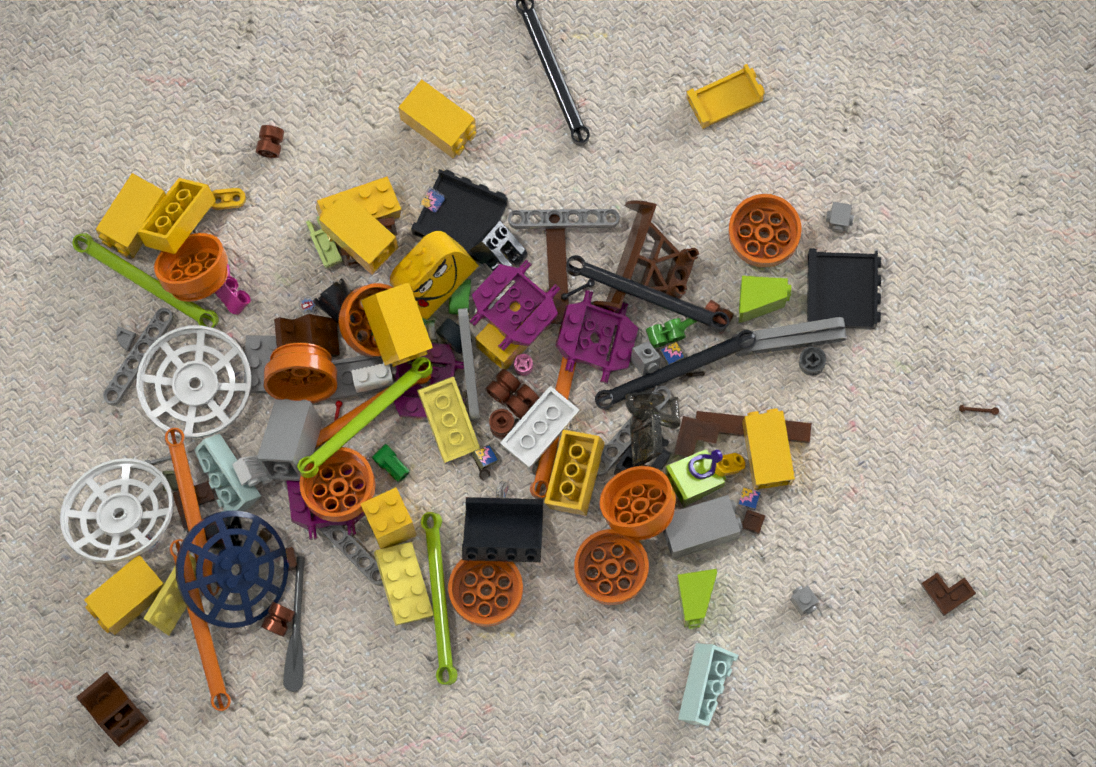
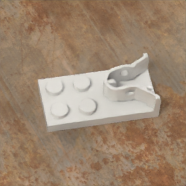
(539, 427)

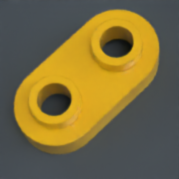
(227, 198)
(730, 464)

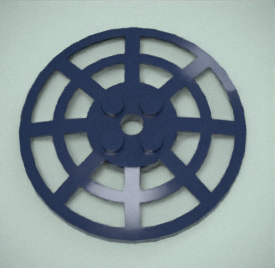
(222, 568)

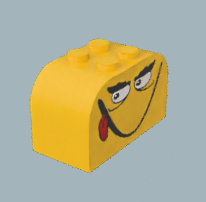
(433, 271)

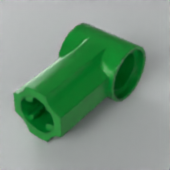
(387, 460)

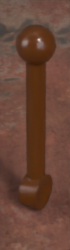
(962, 408)

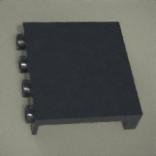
(465, 211)
(844, 288)
(503, 529)

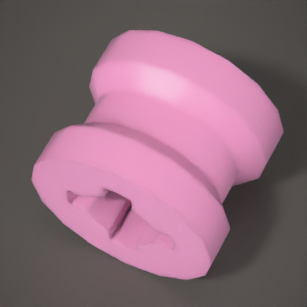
(525, 361)

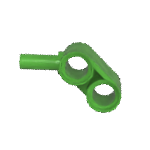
(460, 297)
(672, 332)

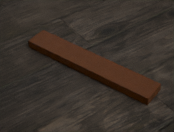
(557, 266)
(733, 425)

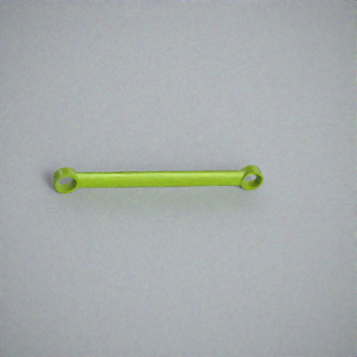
(142, 279)
(364, 417)
(439, 598)

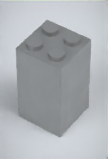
(288, 438)
(702, 527)

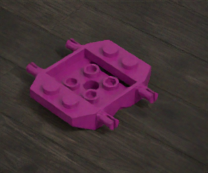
(521, 292)
(576, 329)
(439, 354)
(301, 514)

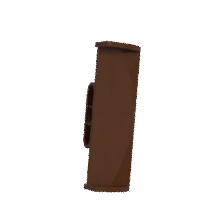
(681, 260)

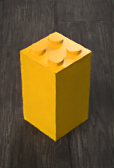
(437, 119)
(127, 214)
(358, 233)
(397, 325)
(489, 339)
(768, 449)
(388, 519)
(124, 595)

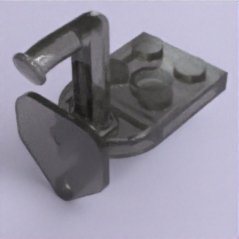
(647, 423)

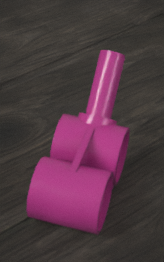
(233, 299)

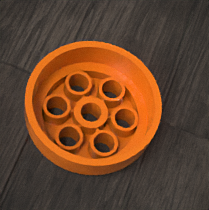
(767, 207)
(195, 269)
(349, 330)
(300, 373)
(337, 464)
(638, 502)
(605, 542)
(470, 612)

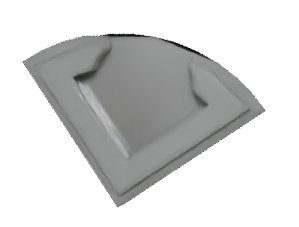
(125, 338)

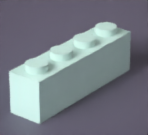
(217, 461)
(705, 682)

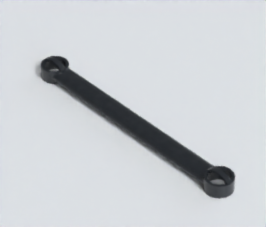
(553, 72)
(647, 293)
(676, 369)

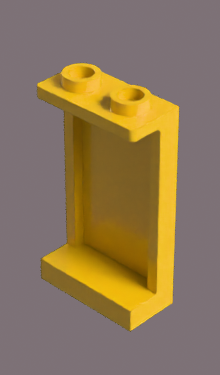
(725, 97)

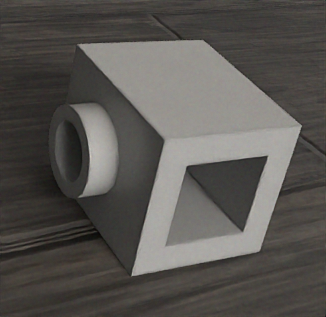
(839, 217)
(645, 358)
(804, 600)

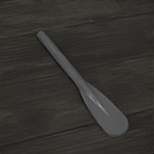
(294, 657)

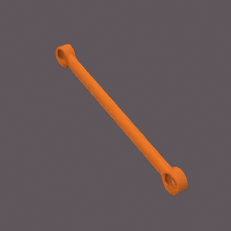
(331, 429)
(547, 459)
(188, 495)
(203, 637)

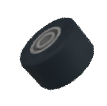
(450, 334)

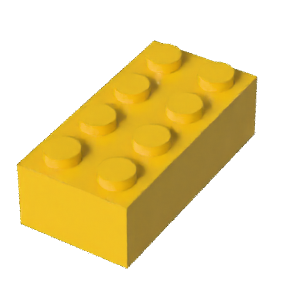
(375, 197)
(176, 215)
(574, 472)

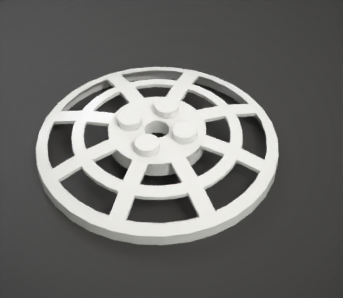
(194, 370)
(113, 505)

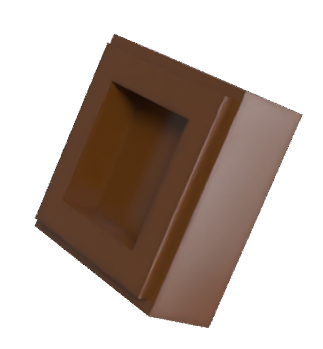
(753, 521)
(291, 558)

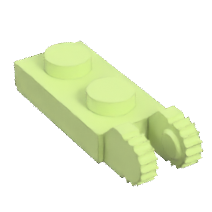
(327, 250)

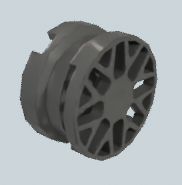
(812, 360)

